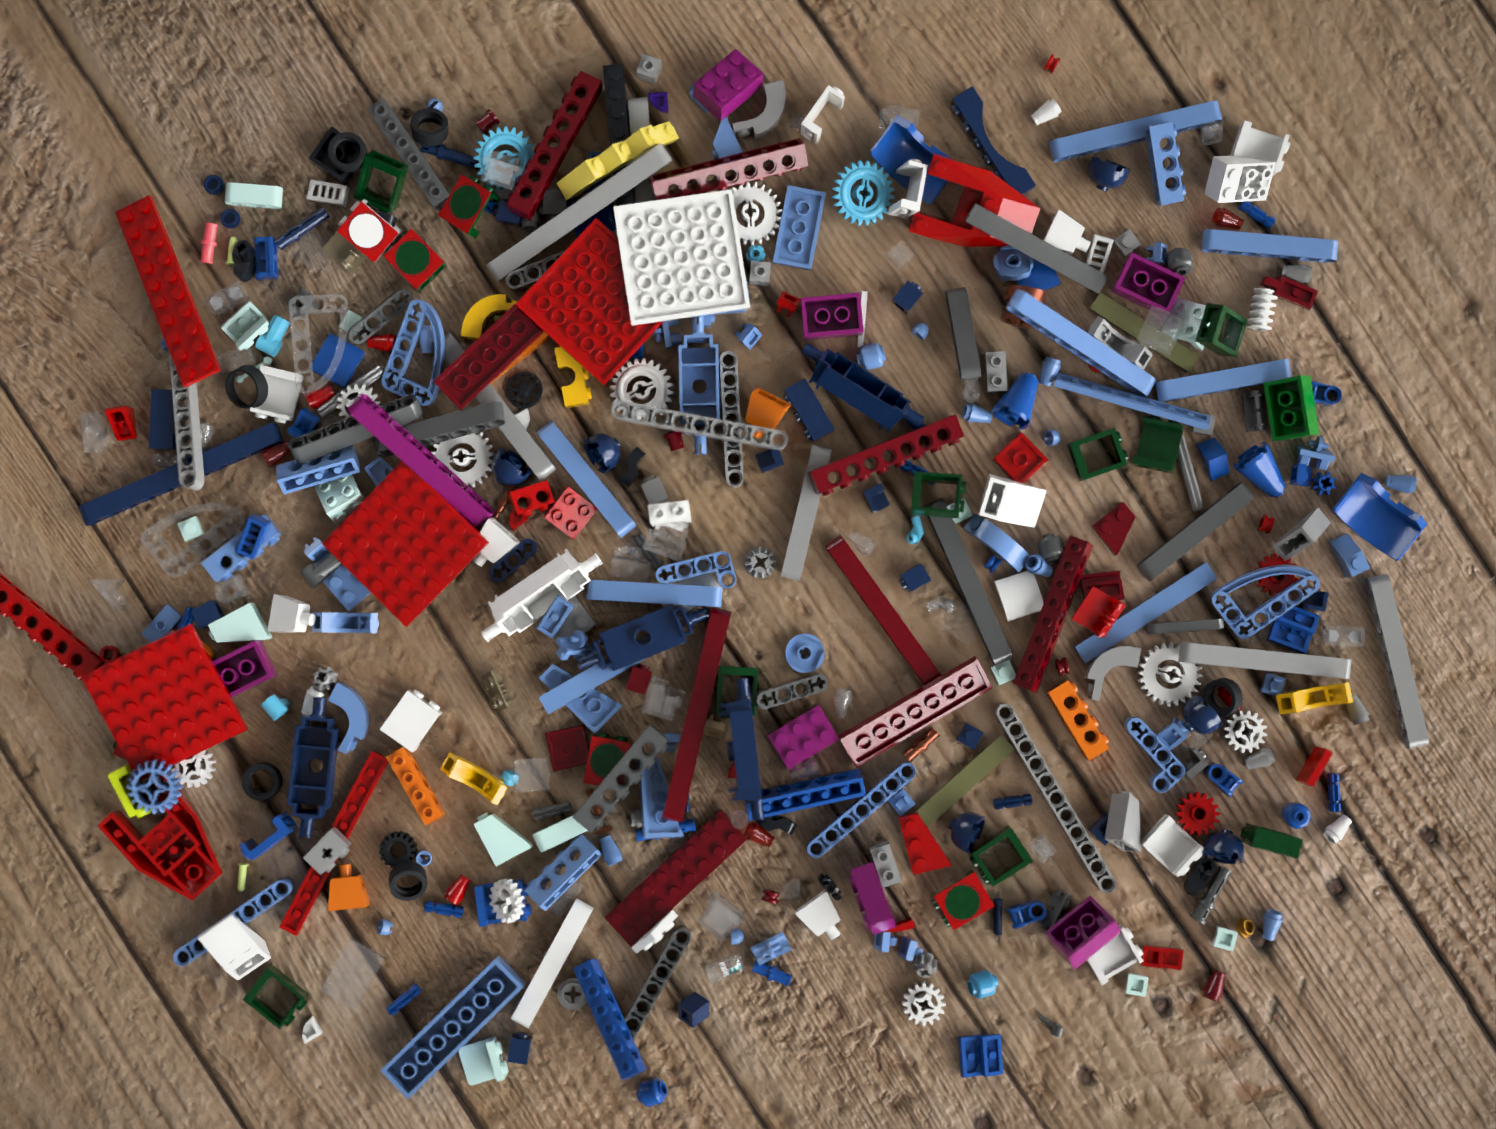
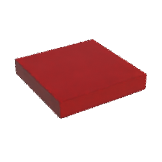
(1020, 459)
(1314, 766)

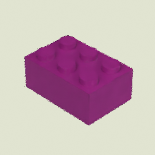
(728, 85)
(1147, 283)
(831, 316)
(245, 668)
(803, 736)
(871, 899)
(1082, 932)

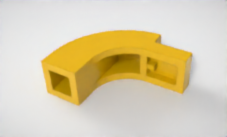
(481, 312)
(1313, 697)
(474, 776)

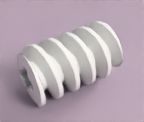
(1261, 310)

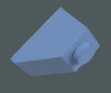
(725, 141)
(1348, 556)

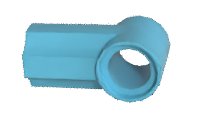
(271, 341)
(275, 707)

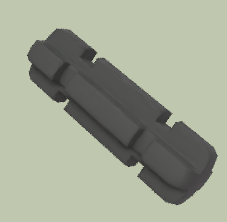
(650, 556)
(552, 810)

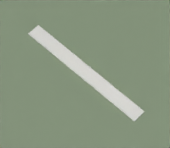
(863, 306)

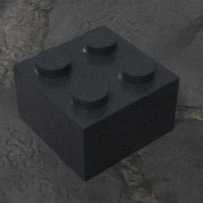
(346, 152)

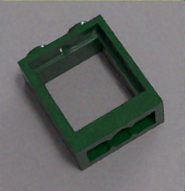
(389, 166)
(1209, 335)
(1078, 460)
(942, 478)
(730, 670)
(1012, 837)
(1271, 840)
(252, 999)

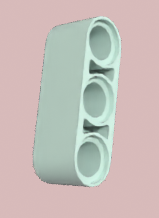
(253, 195)
(558, 833)

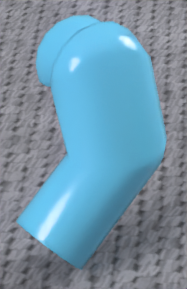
(917, 531)

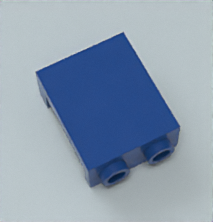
(285, 826)
(484, 910)

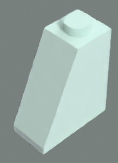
(240, 625)
(500, 838)

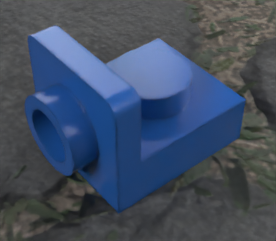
(1301, 475)

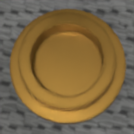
(1245, 927)

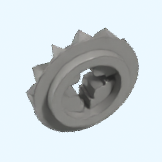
(770, 563)
(566, 999)

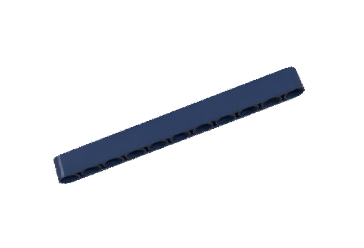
(168, 478)

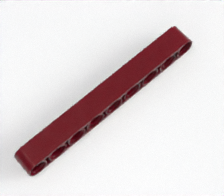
(882, 610)

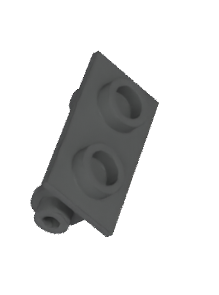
(1254, 411)
(1060, 904)

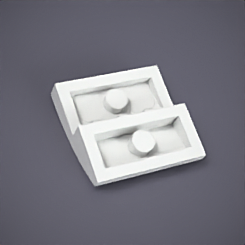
(1019, 595)

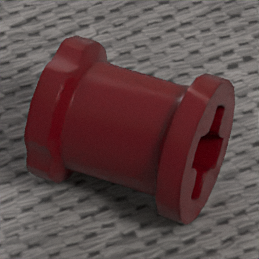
(487, 121)

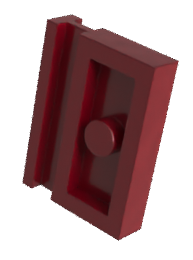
(1107, 582)

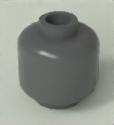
(1180, 261)
(1051, 548)

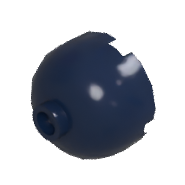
(1107, 174)
(603, 450)
(509, 468)
(1200, 717)
(966, 830)
(1224, 847)

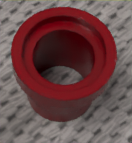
(674, 440)

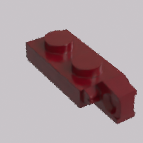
(1290, 291)

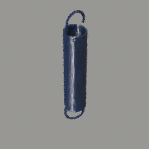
(997, 917)

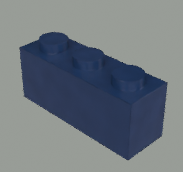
(808, 411)
(162, 422)

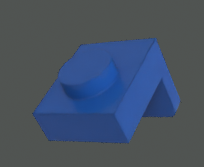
(304, 423)

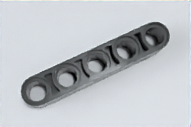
(963, 333)

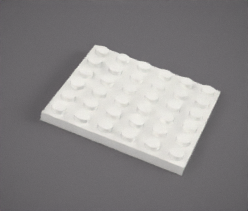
(681, 257)

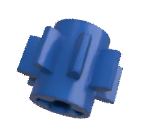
(1317, 485)

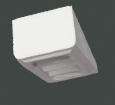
(343, 196)
(1109, 241)

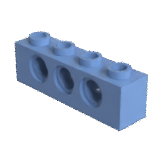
(1154, 134)
(335, 465)
(215, 563)
(560, 883)

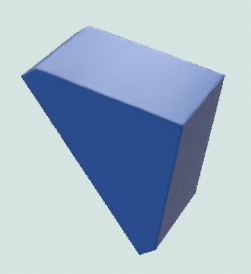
(1213, 458)

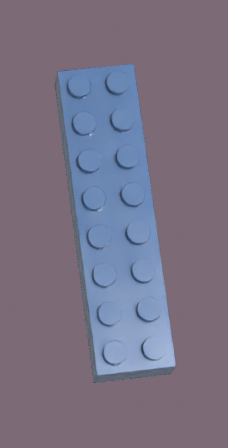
(453, 1027)

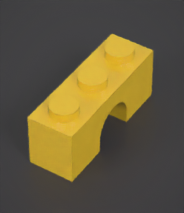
(577, 392)

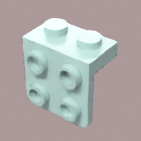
(1192, 316)
(246, 325)
(339, 497)
(483, 1061)

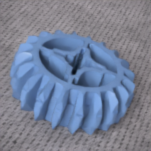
(153, 803)

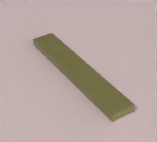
(1132, 325)
(965, 780)

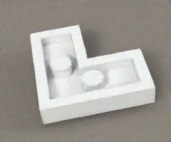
(655, 933)

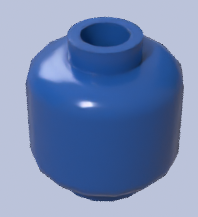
(1295, 809)
(651, 1092)

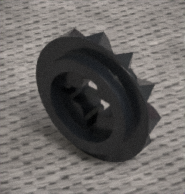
(830, 886)

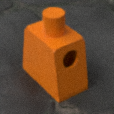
(765, 410)
(347, 890)

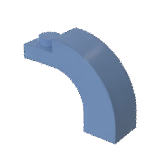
(997, 541)
(346, 622)
(357, 714)

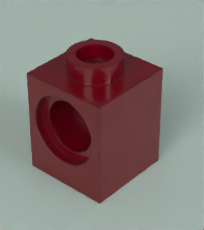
(639, 679)

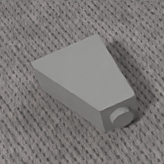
(1302, 534)
(1124, 822)

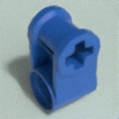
(1320, 393)
(1225, 780)
(1024, 913)

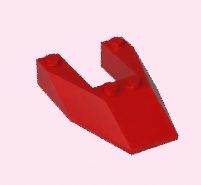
(982, 188)
(172, 852)

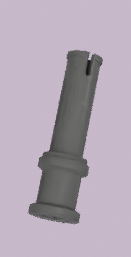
(1206, 903)

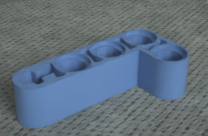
(694, 571)
(1151, 751)

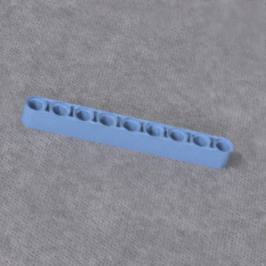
(1131, 131)
(1080, 343)

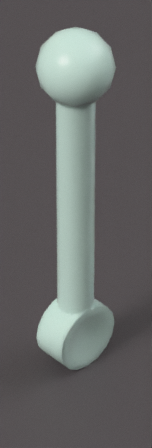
(267, 360)

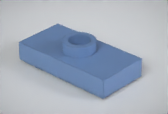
(555, 616)
(162, 623)

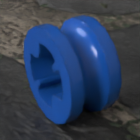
(992, 563)

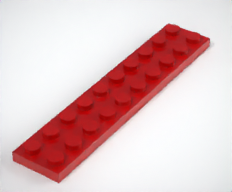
(167, 291)

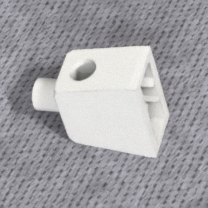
(1066, 234)
(500, 542)
(289, 615)
(820, 915)

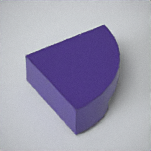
(659, 101)

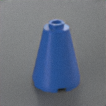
(1018, 401)
(1261, 469)

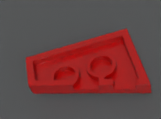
(921, 846)

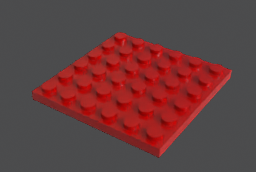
(586, 305)
(405, 543)
(164, 700)

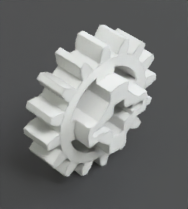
(345, 400)
(1246, 739)
(200, 769)
(506, 900)
(926, 995)

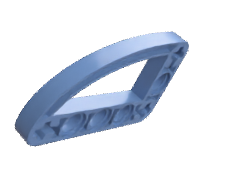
(405, 356)
(1265, 608)

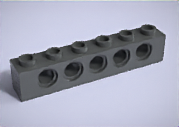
(409, 153)
(585, 815)

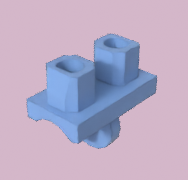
(670, 339)
(1323, 457)
(576, 645)
(771, 948)

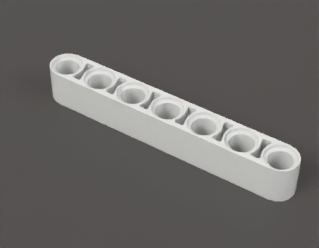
(552, 963)

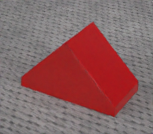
(122, 422)

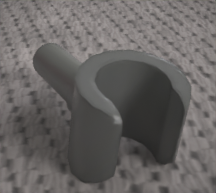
(1056, 1030)

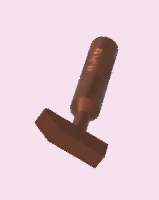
(503, 502)
(596, 809)

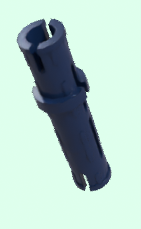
(443, 152)
(294, 234)

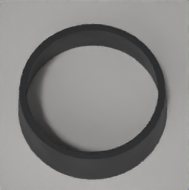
(259, 380)

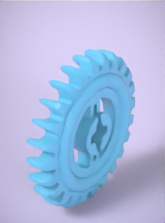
(505, 137)
(860, 212)

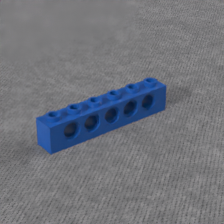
(811, 793)
(609, 1019)

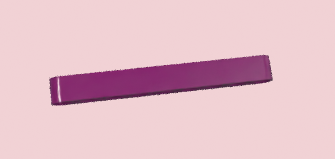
(420, 460)

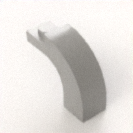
(769, 118)
(1128, 349)
(1104, 662)

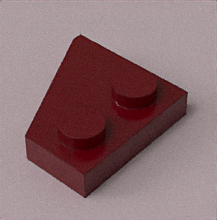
(1115, 527)

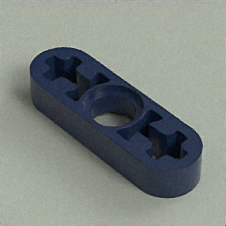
(521, 547)

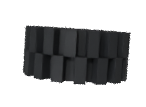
(400, 837)

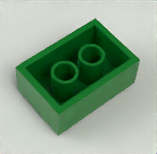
(1291, 408)

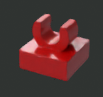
(789, 302)

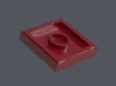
(568, 747)

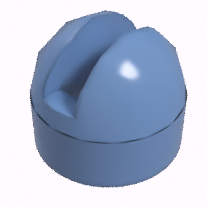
(439, 106)
(920, 331)
(1051, 437)
(422, 861)
(383, 927)
(737, 936)

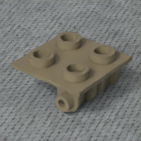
(344, 252)
(497, 699)

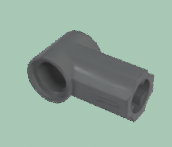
(318, 572)

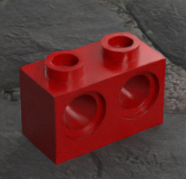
(529, 495)

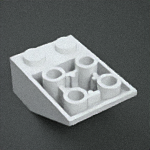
(1238, 179)
(1011, 501)
(235, 946)

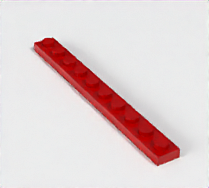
(345, 823)

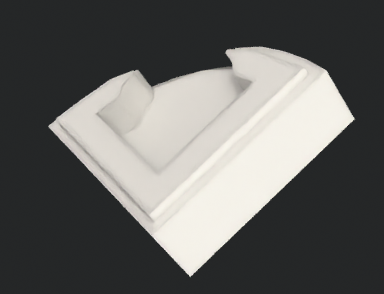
(524, 418)
(311, 1030)

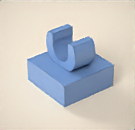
(1160, 253)
(749, 335)
(315, 550)
(1272, 684)
(673, 737)
(901, 802)
(883, 940)
(909, 948)

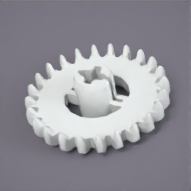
(756, 194)
(642, 369)
(482, 456)
(1151, 668)

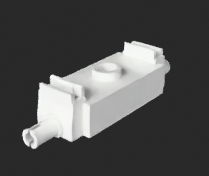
(534, 595)

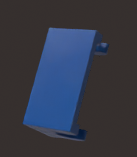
(266, 258)

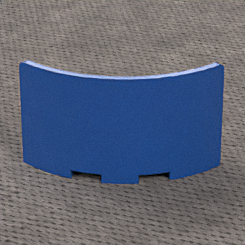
(900, 144)
(1377, 518)

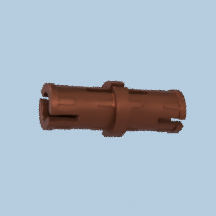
(921, 744)

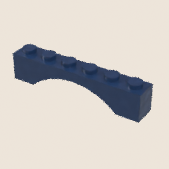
(969, 109)

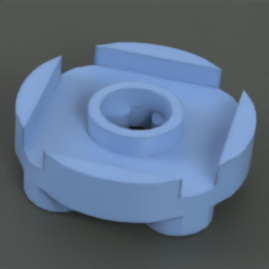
(1012, 272)
(807, 664)

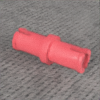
(208, 243)

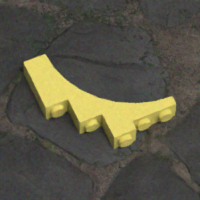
(615, 157)

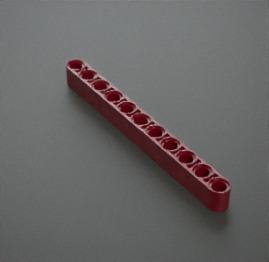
(696, 715)

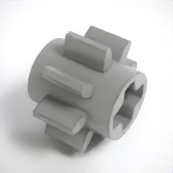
(325, 678)
(925, 964)

